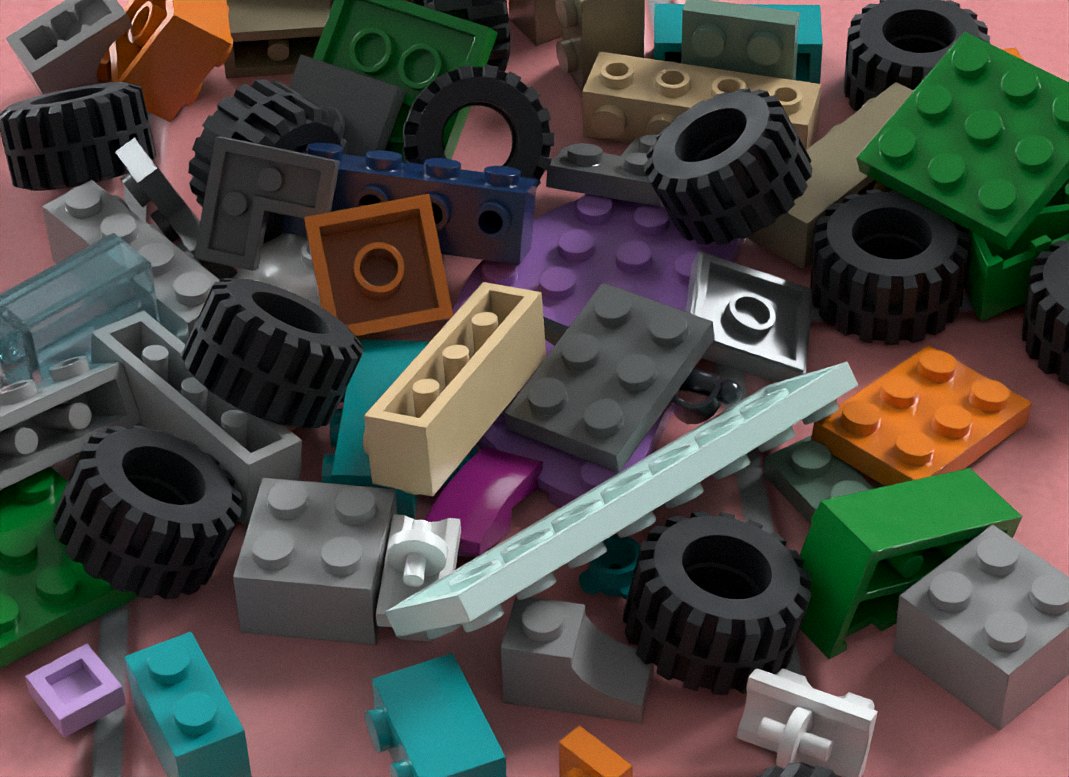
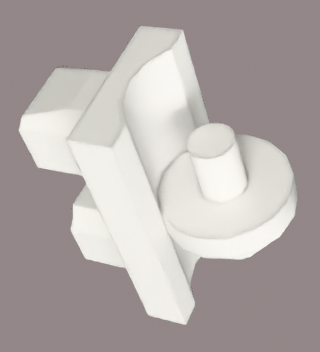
(414, 559)
(807, 723)

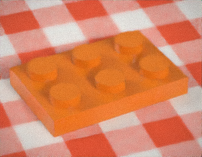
(922, 420)

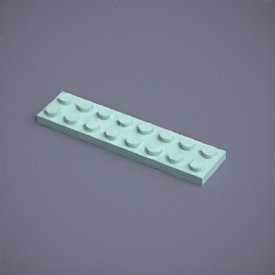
(619, 505)

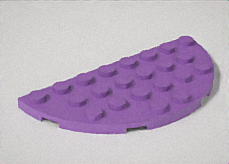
(568, 261)

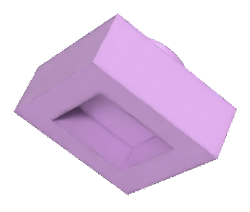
(75, 690)

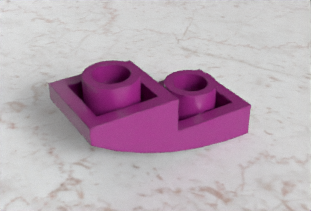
(484, 497)

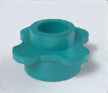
(612, 570)

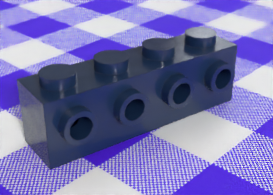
(473, 211)

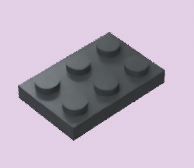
(610, 376)

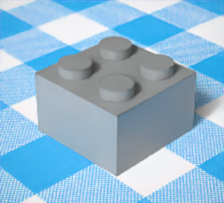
(314, 560)
(989, 626)

